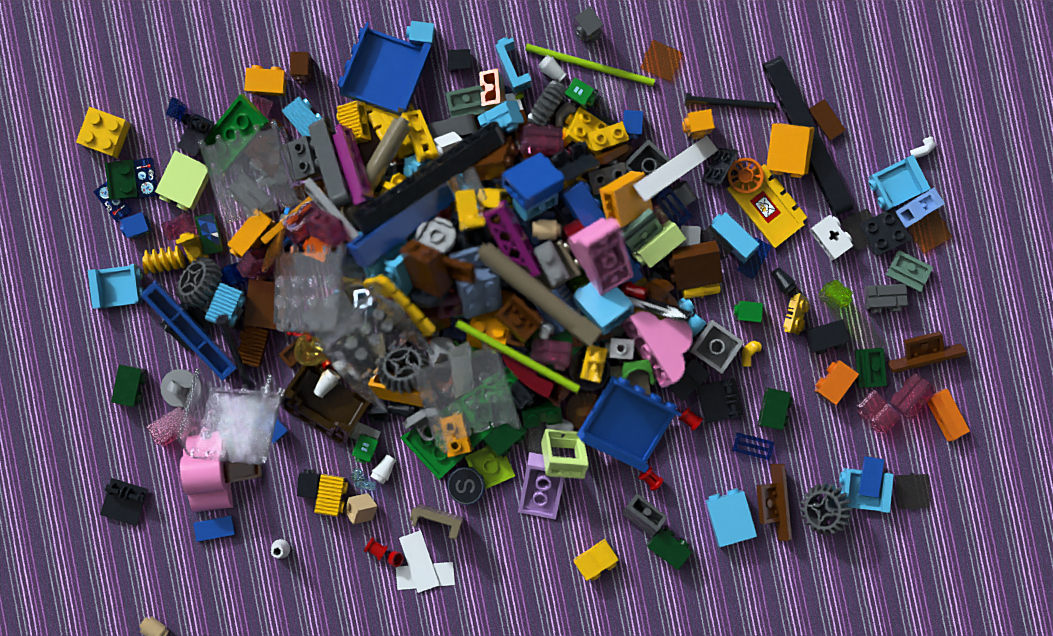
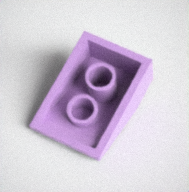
(540, 492)

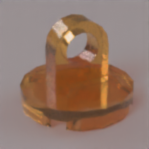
(579, 408)

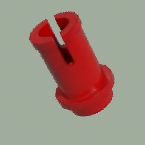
(637, 291)

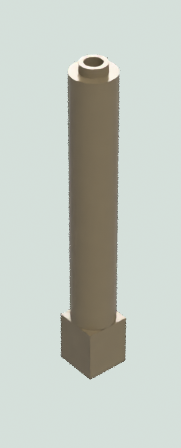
(380, 161)
(576, 324)

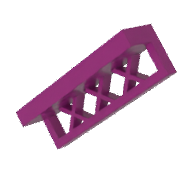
(352, 165)
(517, 235)

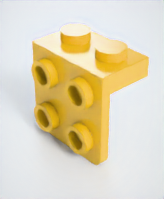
(579, 125)

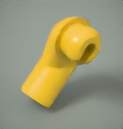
(749, 350)

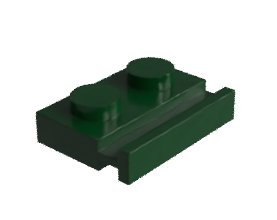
(121, 180)
(870, 367)

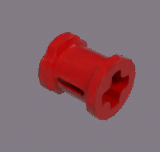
(690, 419)
(651, 479)
(375, 549)

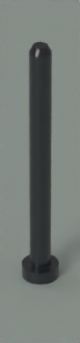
(728, 102)
(223, 322)

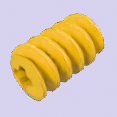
(163, 260)

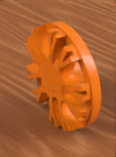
(745, 175)

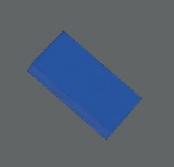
(871, 476)
(214, 528)

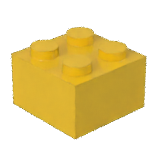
(103, 132)

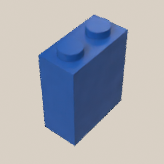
(532, 181)

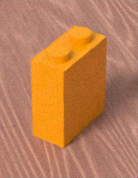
(790, 149)
(622, 200)
(250, 234)

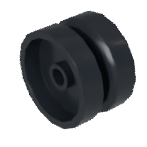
(575, 372)

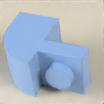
(919, 207)

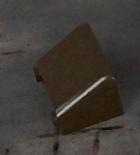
(332, 415)

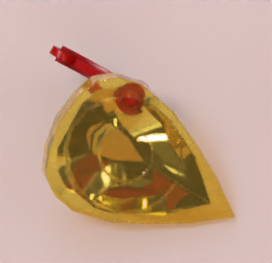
(306, 350)

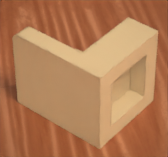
(360, 508)

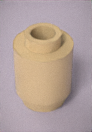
(546, 229)
(153, 627)

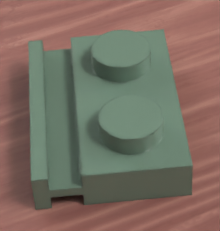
(465, 101)
(641, 230)
(909, 271)

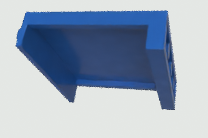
(383, 71)
(627, 422)

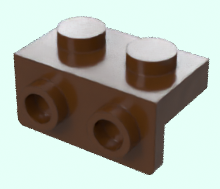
(518, 318)

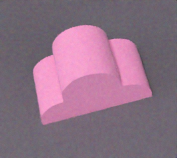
(602, 254)
(660, 343)
(205, 484)

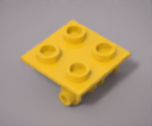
(801, 306)

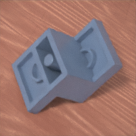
(485, 293)

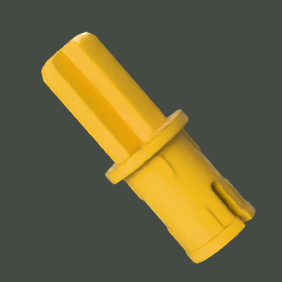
(701, 291)

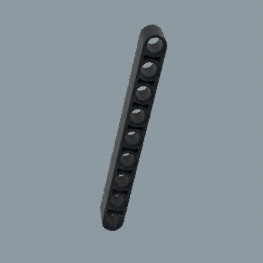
(797, 114)
(429, 177)

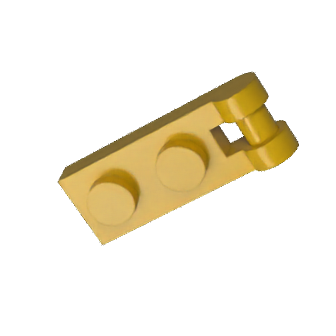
(420, 136)

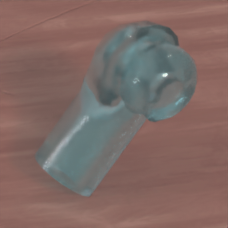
(360, 481)

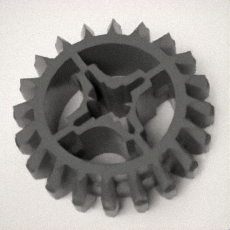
(547, 104)
(199, 282)
(400, 363)
(831, 496)

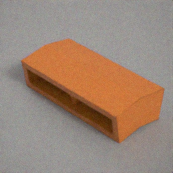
(947, 415)

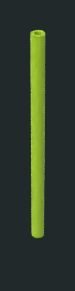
(590, 65)
(517, 356)

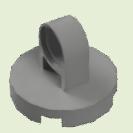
(437, 234)
(176, 387)
(419, 421)

